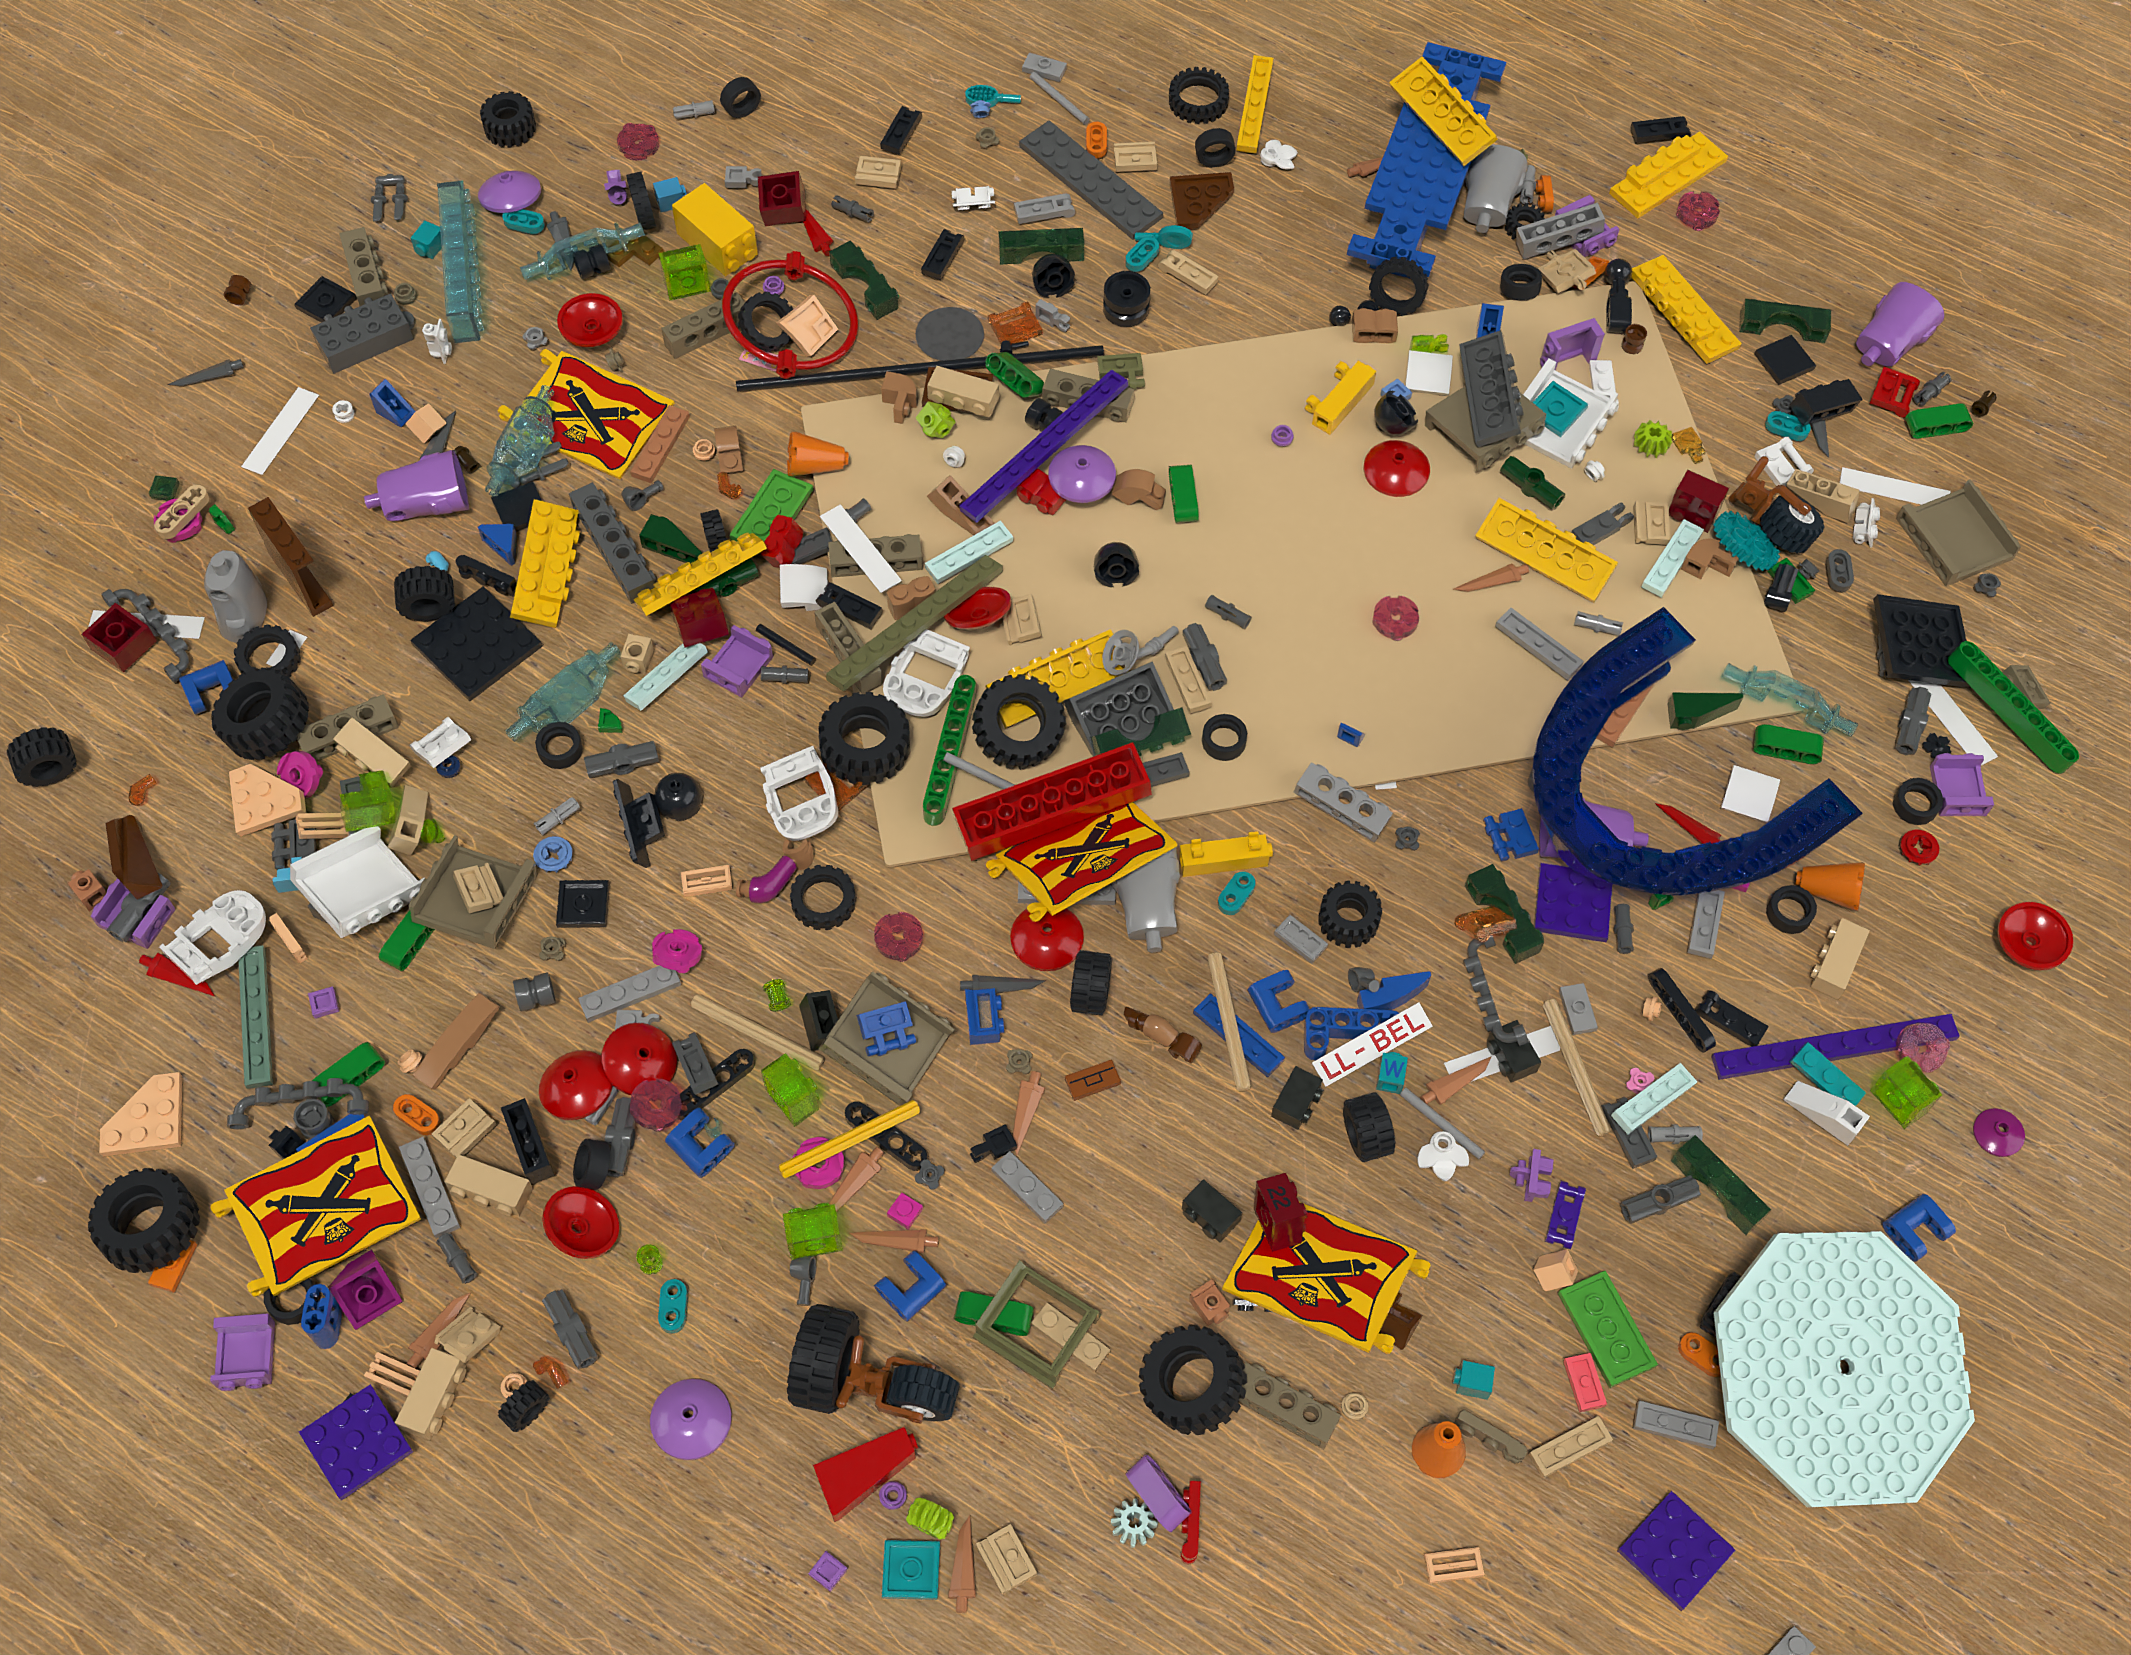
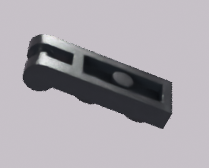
(1660, 129)
(900, 130)
(942, 254)
(485, 575)
(850, 604)
(1731, 1019)

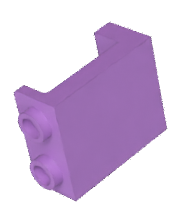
(1596, 243)
(1575, 340)
(738, 661)
(1961, 785)
(150, 926)
(243, 1351)

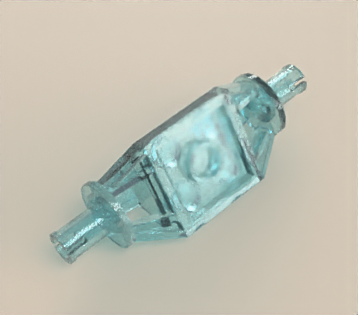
(571, 244)
(522, 441)
(1789, 687)
(566, 693)

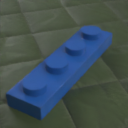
(1254, 1047)

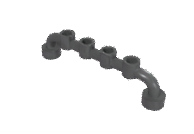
(153, 618)
(1486, 1001)
(288, 1094)

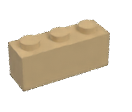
(963, 391)
(370, 751)
(1838, 958)
(488, 1186)
(431, 1394)

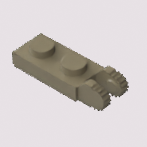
(1492, 1437)

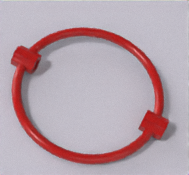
(786, 361)

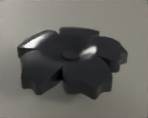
(1936, 745)

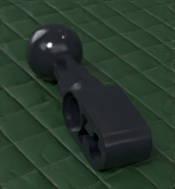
(1618, 305)

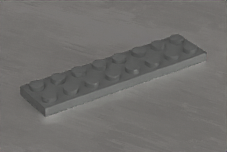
(1091, 179)

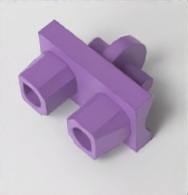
(616, 187)
(1536, 1165)

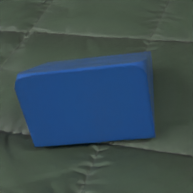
(1350, 735)

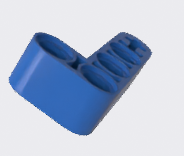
(1330, 1029)

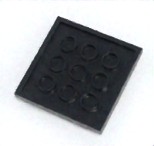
(1919, 639)
(476, 643)

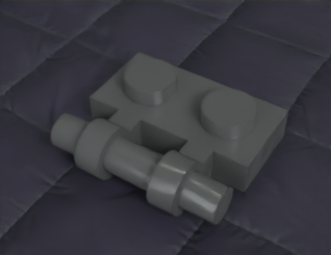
(298, 847)

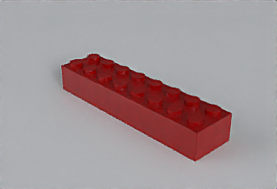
(1052, 801)

